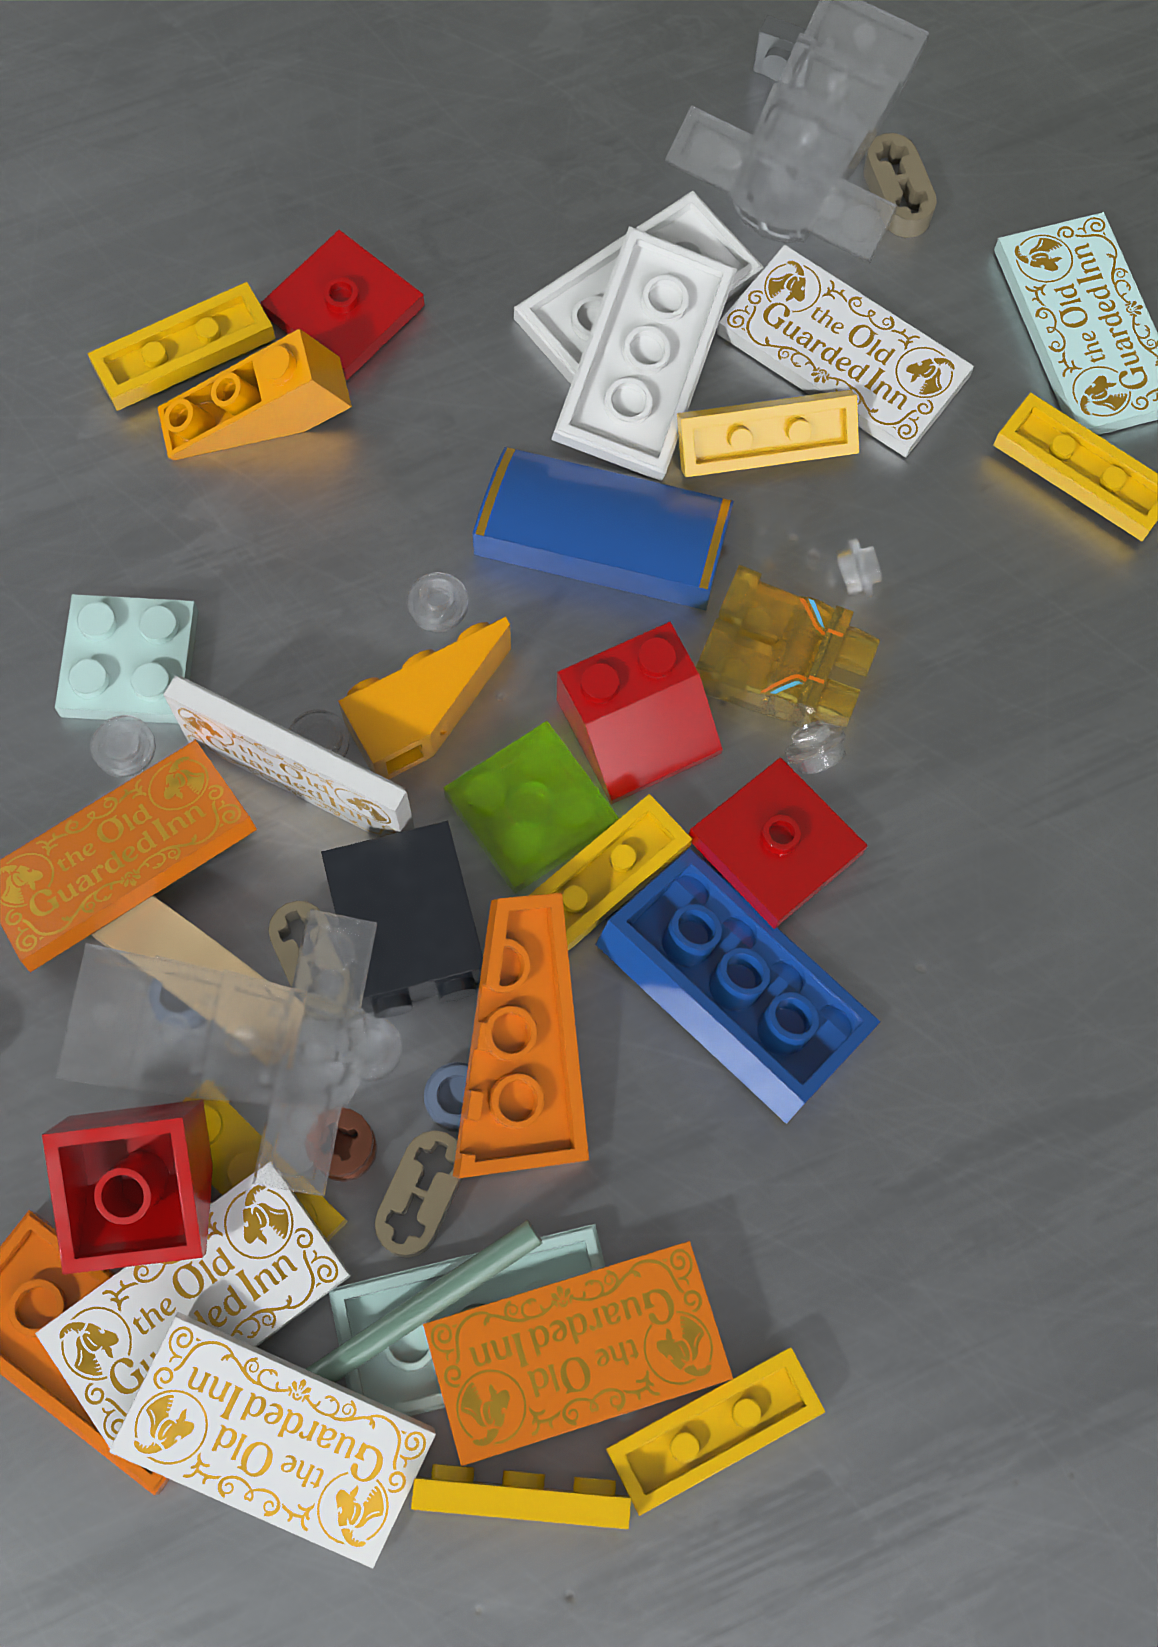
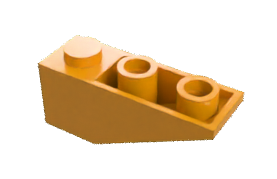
(257, 399)
(416, 708)

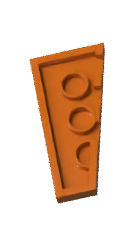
(524, 1058)

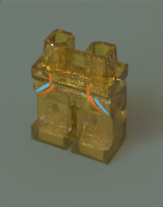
(780, 652)

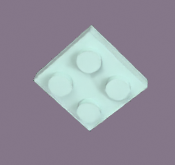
(124, 656)

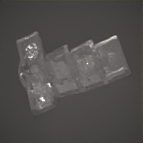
(812, 132)
(235, 1039)

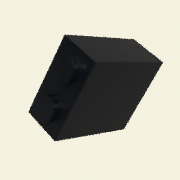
(422, 916)

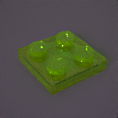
(530, 806)

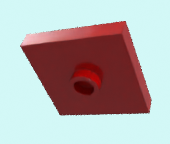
(344, 301)
(777, 842)

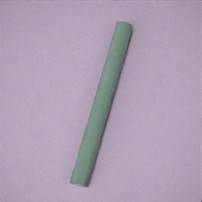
(427, 1303)

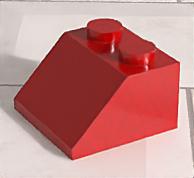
(639, 712)
(130, 1186)

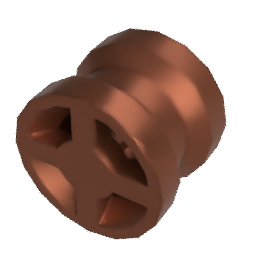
(354, 1154)

